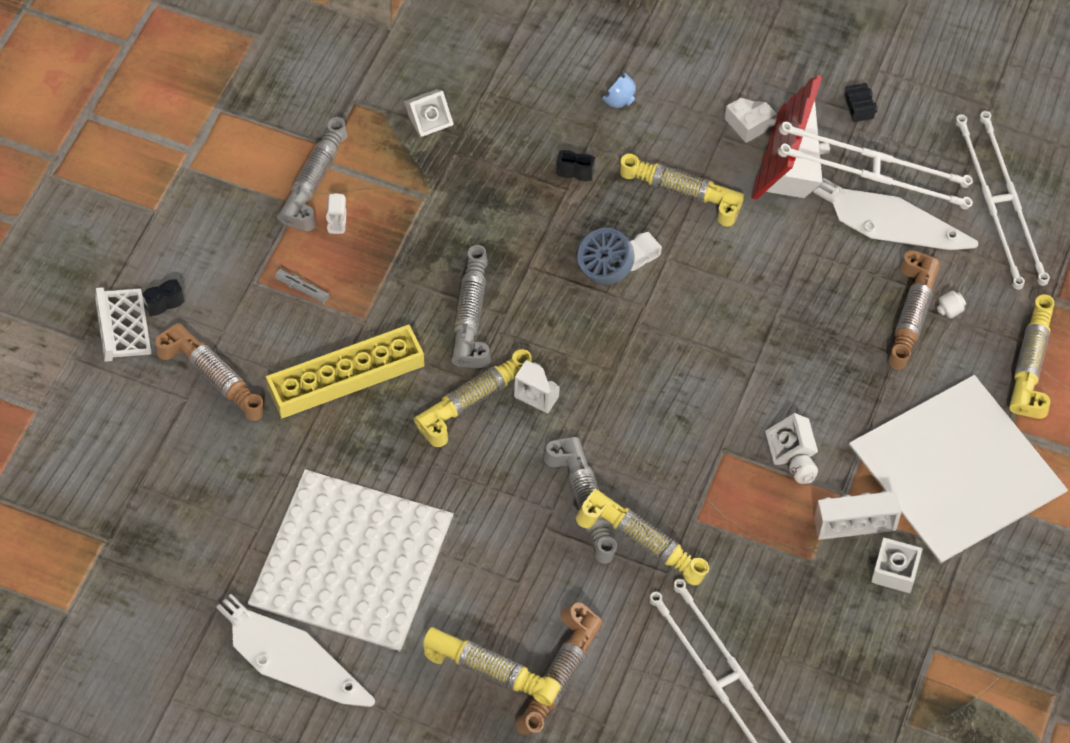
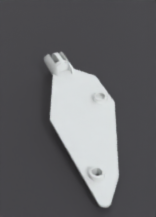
(891, 219)
(291, 656)

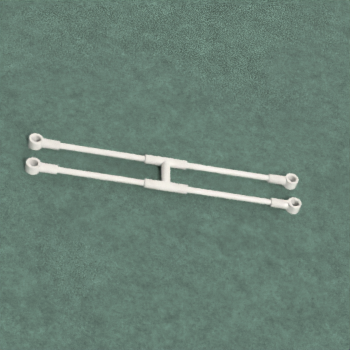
(1012, 196)
(964, 203)
(716, 685)

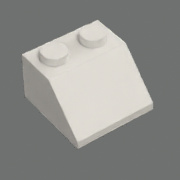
(429, 112)
(791, 438)

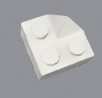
(750, 118)
(533, 387)
(896, 565)

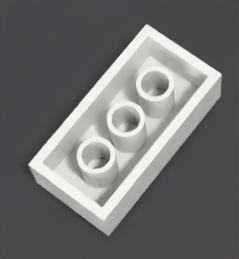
(857, 515)

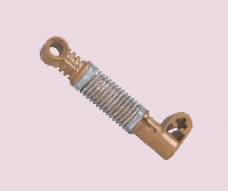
(916, 307)
(232, 387)
(566, 663)

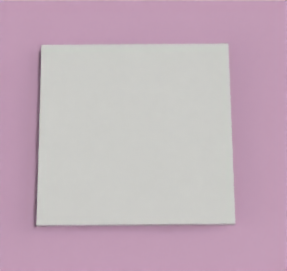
(958, 468)
(351, 560)

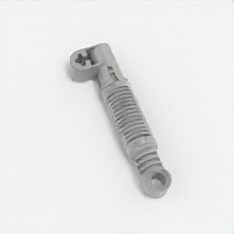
(294, 211)
(466, 319)
(582, 482)

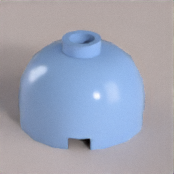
(621, 92)

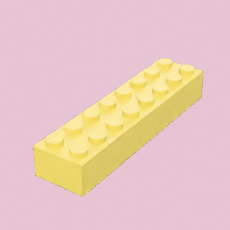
(345, 371)

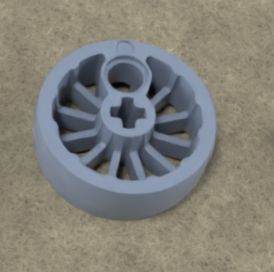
(599, 259)

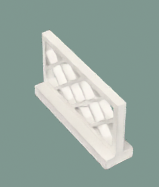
(105, 323)

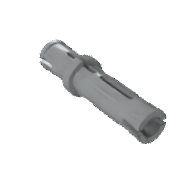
(295, 282)

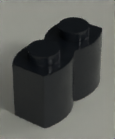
(860, 102)
(575, 165)
(166, 296)

